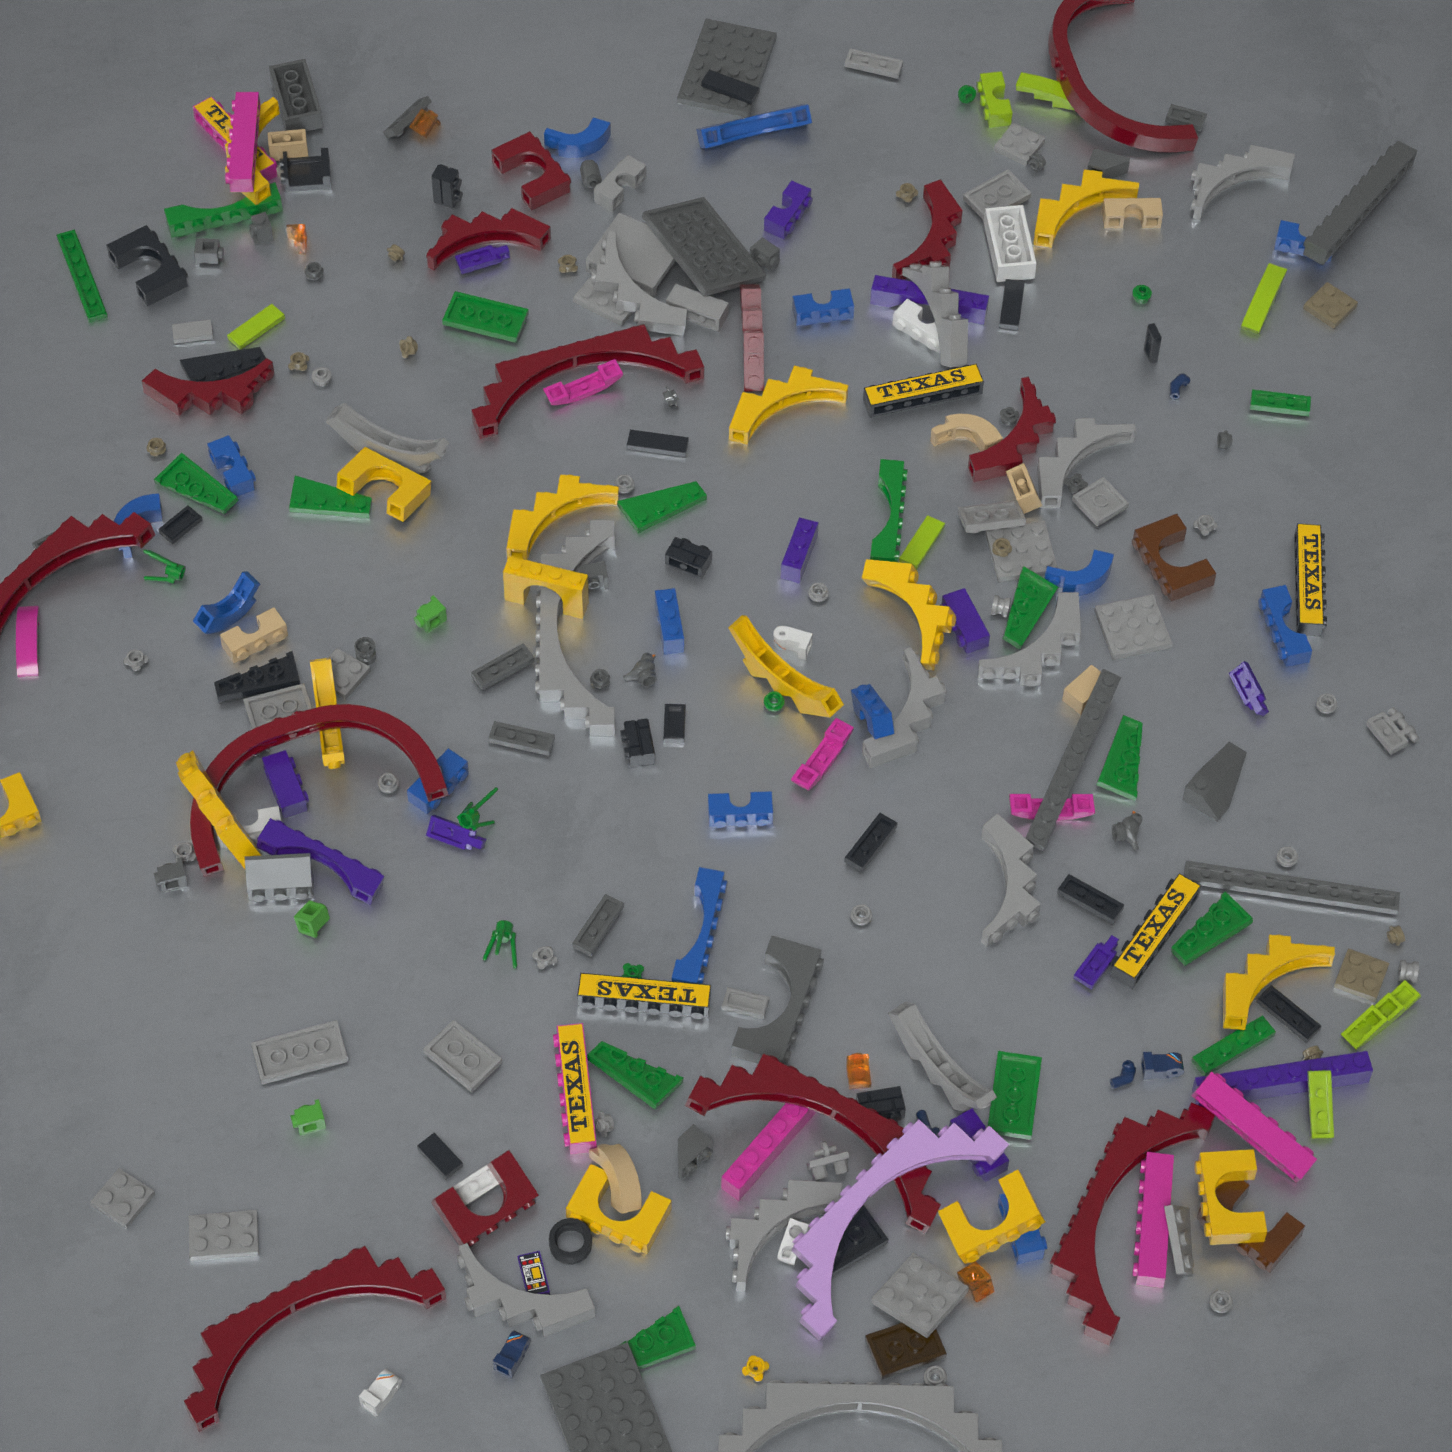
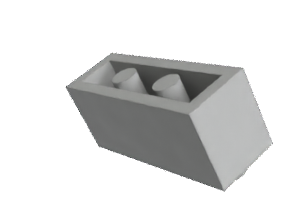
(700, 309)

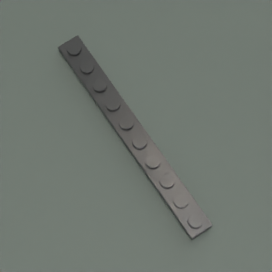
(1072, 759)
(1293, 887)

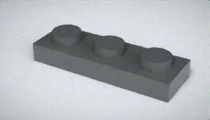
(407, 117)
(502, 666)
(521, 738)
(598, 925)

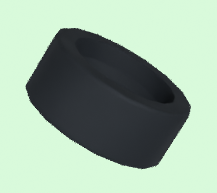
(567, 1225)

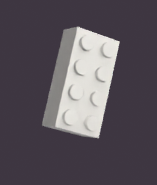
(1009, 243)

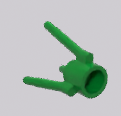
(173, 570)
(470, 816)
(503, 934)

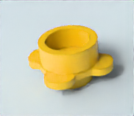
(754, 1361)

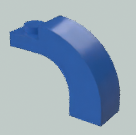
(581, 143)
(147, 507)
(1084, 580)
(232, 608)

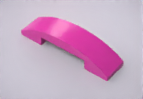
(586, 386)
(27, 641)
(824, 755)
(1075, 807)

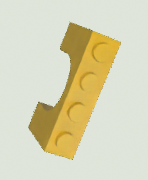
(372, 466)
(569, 585)
(21, 810)
(1021, 1217)
(1222, 1224)
(637, 1232)

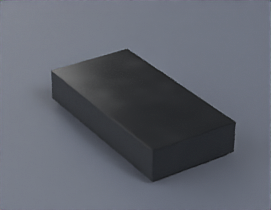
(1152, 343)
(180, 524)
(674, 723)
(440, 1155)

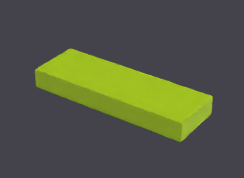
(256, 326)
(922, 542)
(1320, 1104)

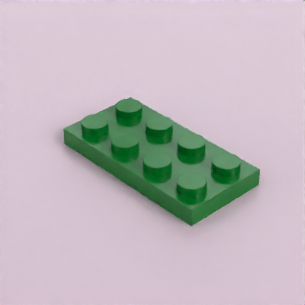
(485, 316)
(1016, 1094)

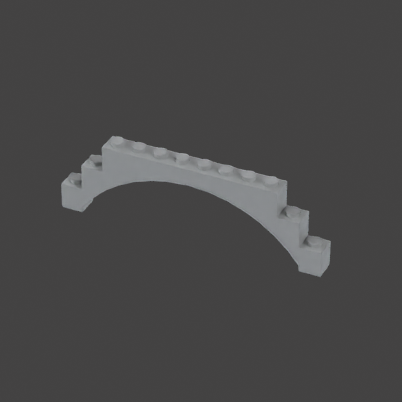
(555, 676)
(802, 1400)

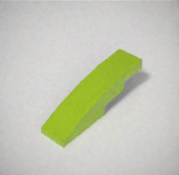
(1043, 89)
(1264, 298)
(1380, 1015)

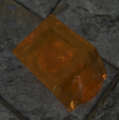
(424, 122)
(299, 236)
(858, 1071)
(977, 1280)

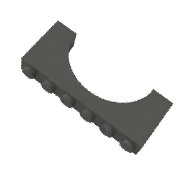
(799, 967)

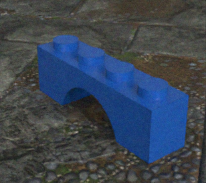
(1292, 646)

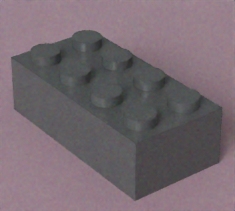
(296, 96)

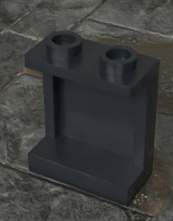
(306, 172)

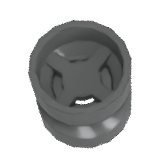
(365, 650)

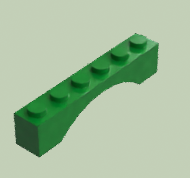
(187, 220)
(890, 483)

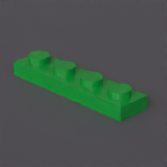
(1233, 1046)

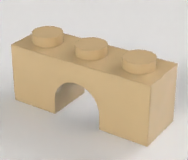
(1145, 209)
(241, 645)

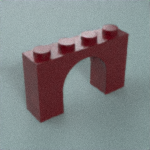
(528, 150)
(466, 1225)

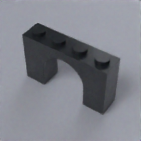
(146, 245)

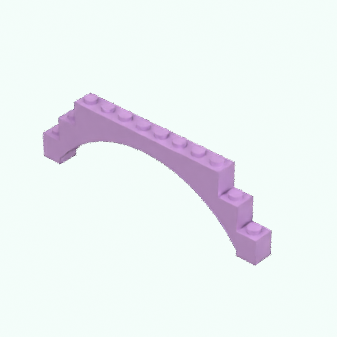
(913, 1150)

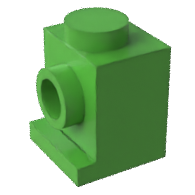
(430, 615)
(311, 918)
(308, 1118)

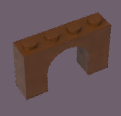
(1174, 580)
(1277, 1241)

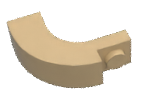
(966, 427)
(621, 1176)

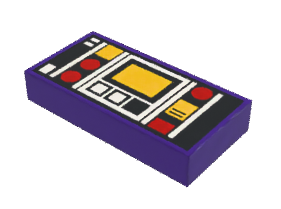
(533, 1273)

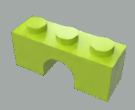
(996, 111)

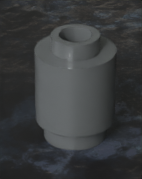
(590, 173)

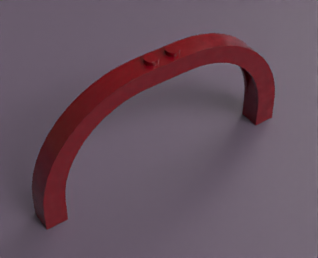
(1113, 125)
(299, 725)

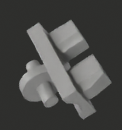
(818, 1166)

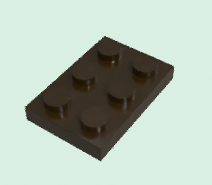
(903, 1349)

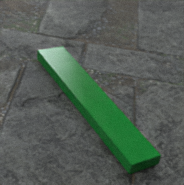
(82, 276)

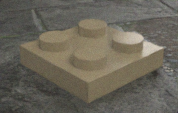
(1330, 305)
(1361, 975)

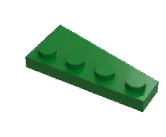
(193, 482)
(323, 499)
(658, 506)
(1027, 606)
(1123, 759)
(1212, 929)
(643, 1080)
(662, 1340)

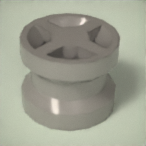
(1000, 606)
(1408, 971)

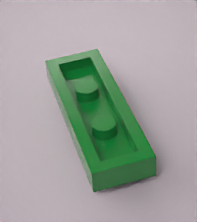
(1280, 402)

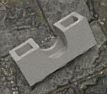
(629, 173)

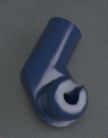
(1181, 379)
(1126, 1076)
(922, 1116)

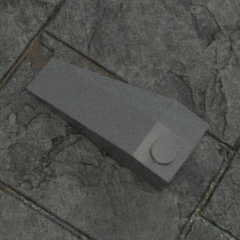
(1216, 782)

